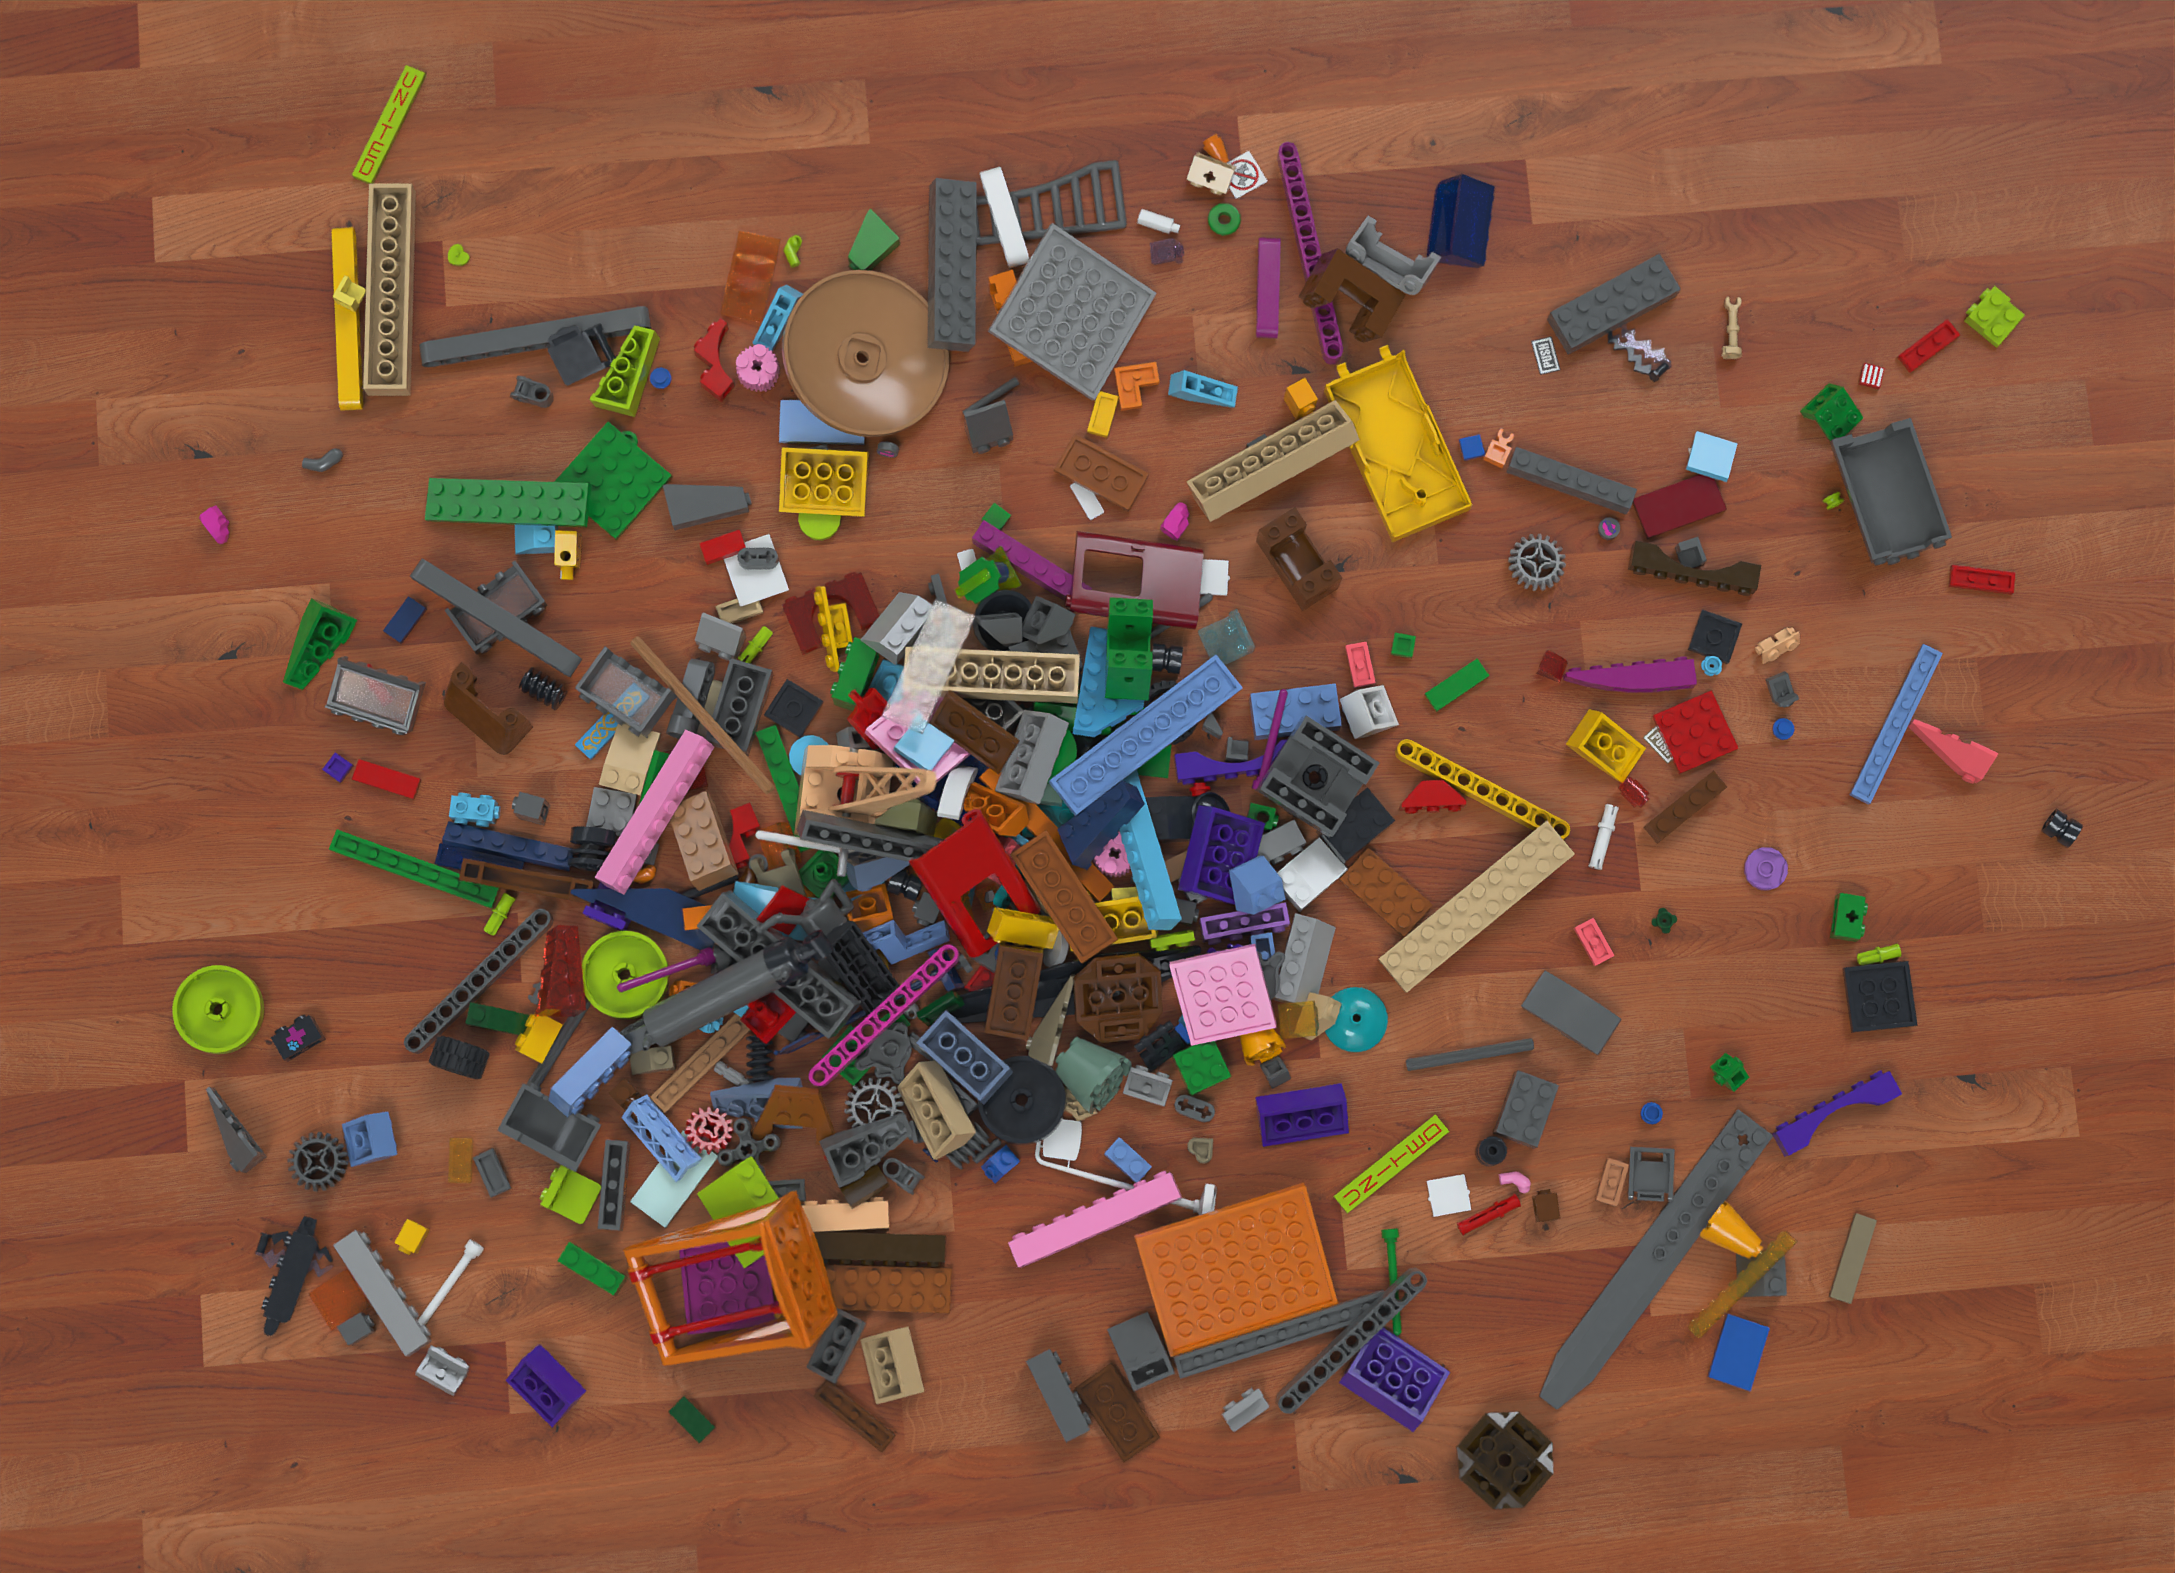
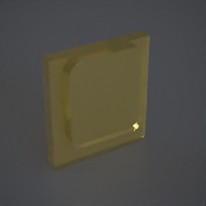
(1298, 1019)

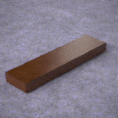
(854, 1415)

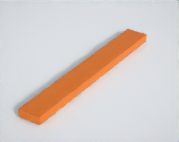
(1092, 878)

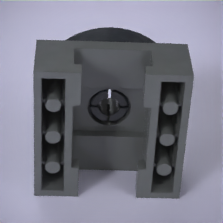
(1340, 771)

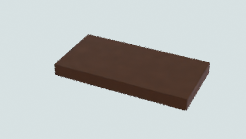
(974, 732)
(1117, 1412)

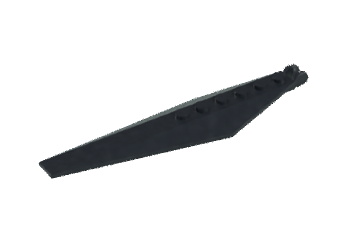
(1054, 978)

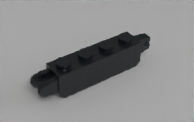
(291, 1276)

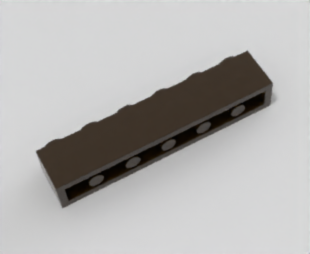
(882, 1247)

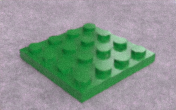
(620, 477)

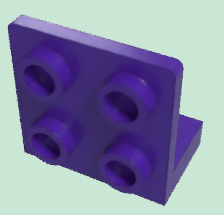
(607, 914)

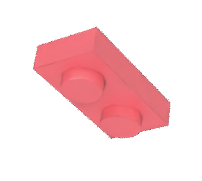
(1360, 664)
(1593, 942)

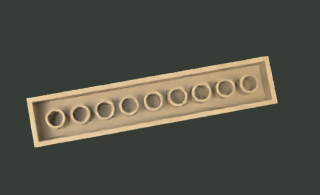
(389, 290)
(1476, 906)

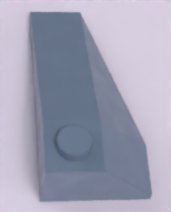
(870, 870)
(749, 1098)

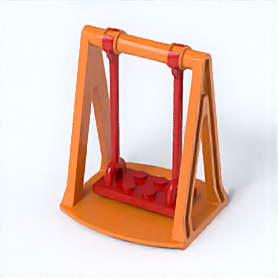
(794, 1270)

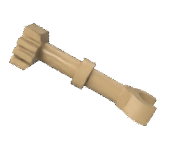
(1732, 350)

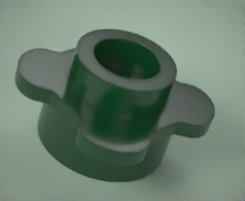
(1670, 920)

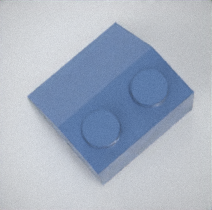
(1256, 886)
(369, 1139)

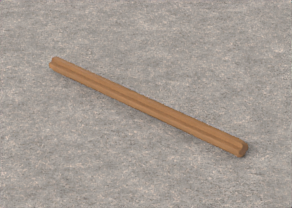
(702, 715)

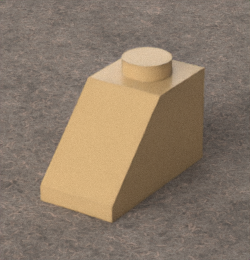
(1327, 1011)

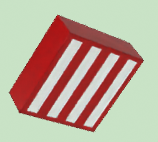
(1871, 376)

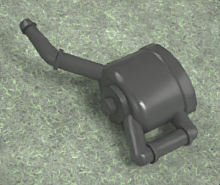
(818, 913)

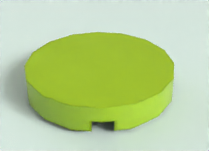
(819, 525)

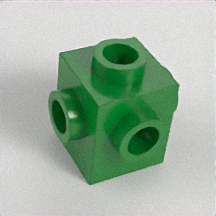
(1729, 1072)

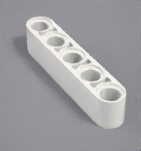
(1004, 217)

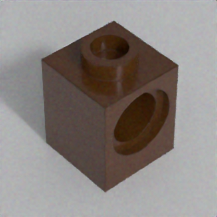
(1546, 1206)

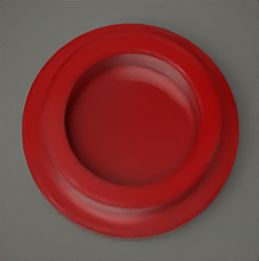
(1199, 788)

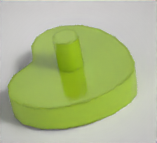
(457, 255)

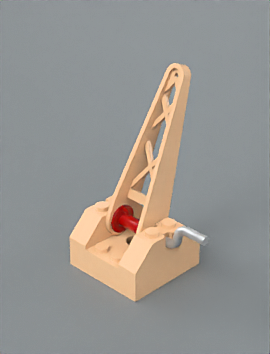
(864, 784)

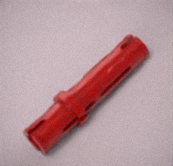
(1489, 1214)

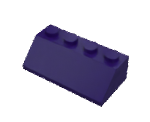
(1302, 1114)

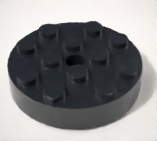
(1042, 1111)

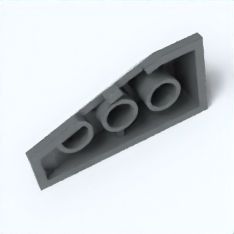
(859, 1148)

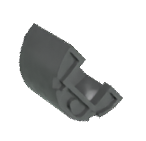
(546, 1129)

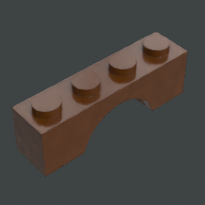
(1685, 807)

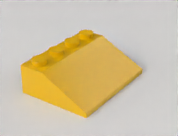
(823, 481)

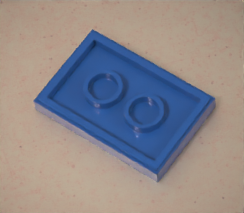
(1738, 1352)

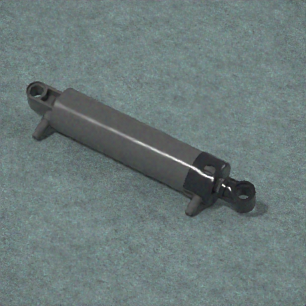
(726, 991)

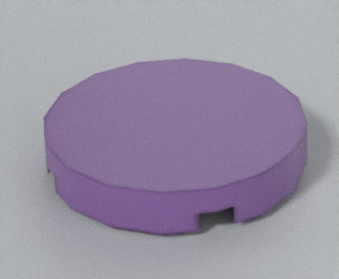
(1765, 868)

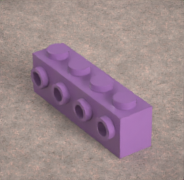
(1239, 923)

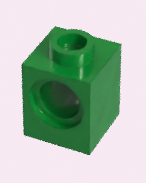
(1256, 809)

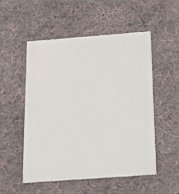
(755, 583)

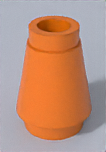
(1215, 148)

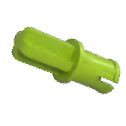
(756, 644)
(499, 914)
(1879, 954)

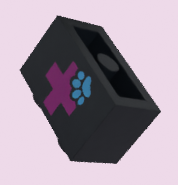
(298, 1037)

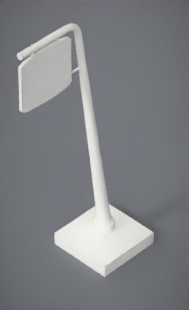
(1065, 1144)

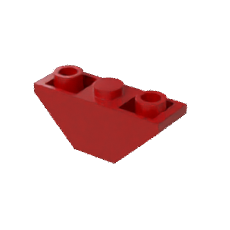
(1433, 796)

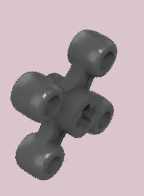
(747, 1140)

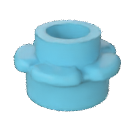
(1705, 665)

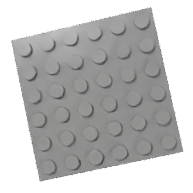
(1072, 312)

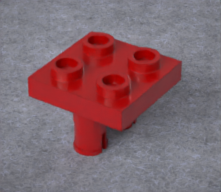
(767, 1016)

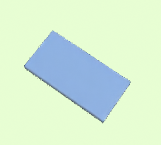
(802, 427)

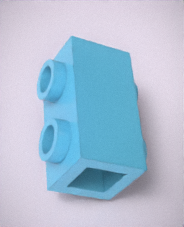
(469, 809)

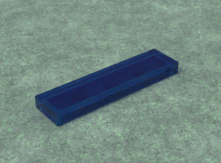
(452, 857)

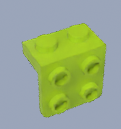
(570, 1194)

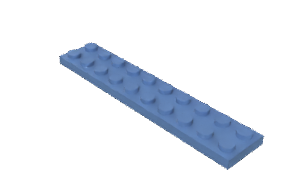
(1145, 735)

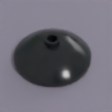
(999, 603)

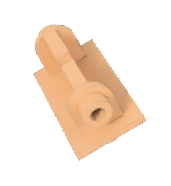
(1786, 641)

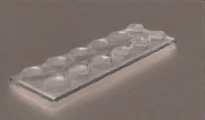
(928, 666)

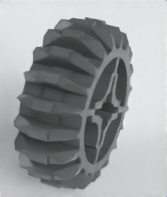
(311, 1169)

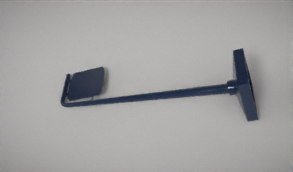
(950, 980)

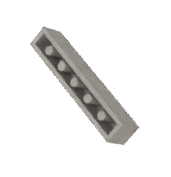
(1273, 847)
(382, 1292)

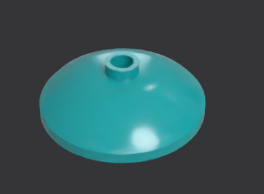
(1360, 1035)

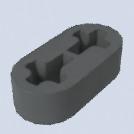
(756, 562)
(1196, 1103)

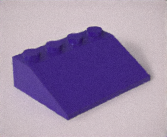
(1217, 845)
(1395, 1378)

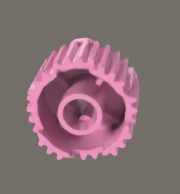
(754, 357)
(1111, 865)

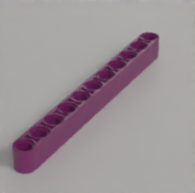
(1308, 243)

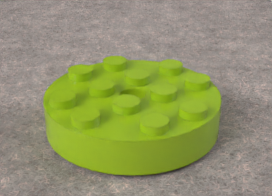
(602, 974)
(195, 1007)

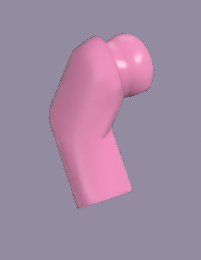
(1518, 1179)

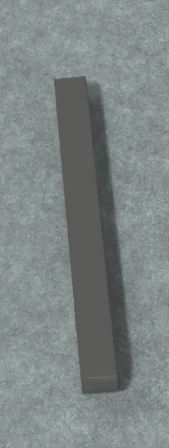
(526, 337)

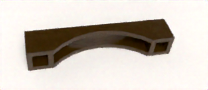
(1652, 560)

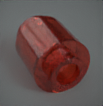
(1634, 792)

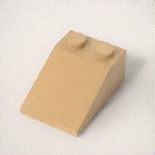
(628, 760)

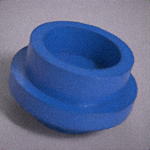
(660, 378)
(1783, 729)
(1651, 1113)

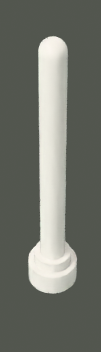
(792, 840)
(472, 1250)

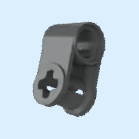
(528, 391)
(903, 1176)

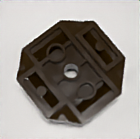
(1528, 1464)

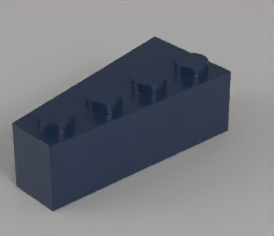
(1099, 823)

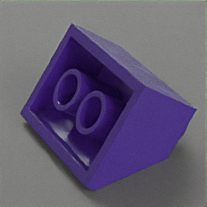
(545, 1385)

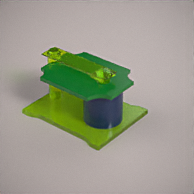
(986, 577)

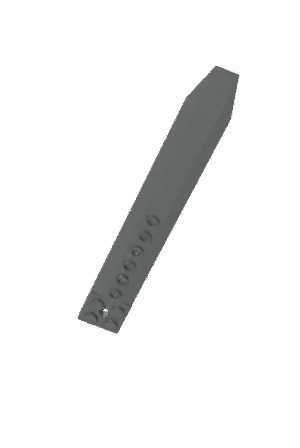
(1653, 1259)

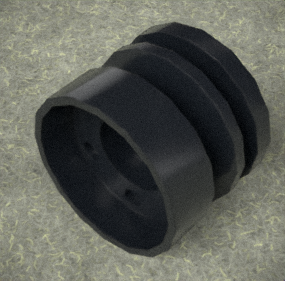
(592, 846)

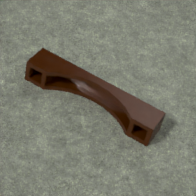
(522, 880)

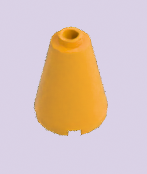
(1261, 1046)
(1731, 1232)

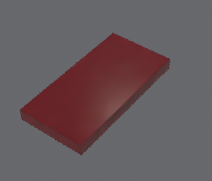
(1678, 505)

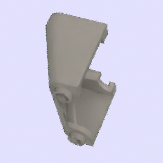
(1389, 264)

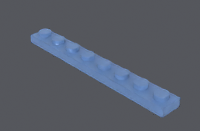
(1896, 724)

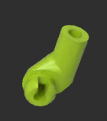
(791, 249)

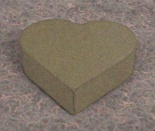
(1201, 1148)

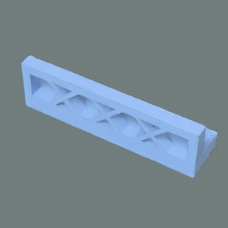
(663, 1134)

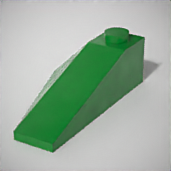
(317, 638)

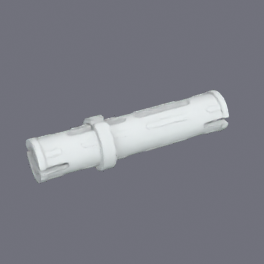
(1606, 827)

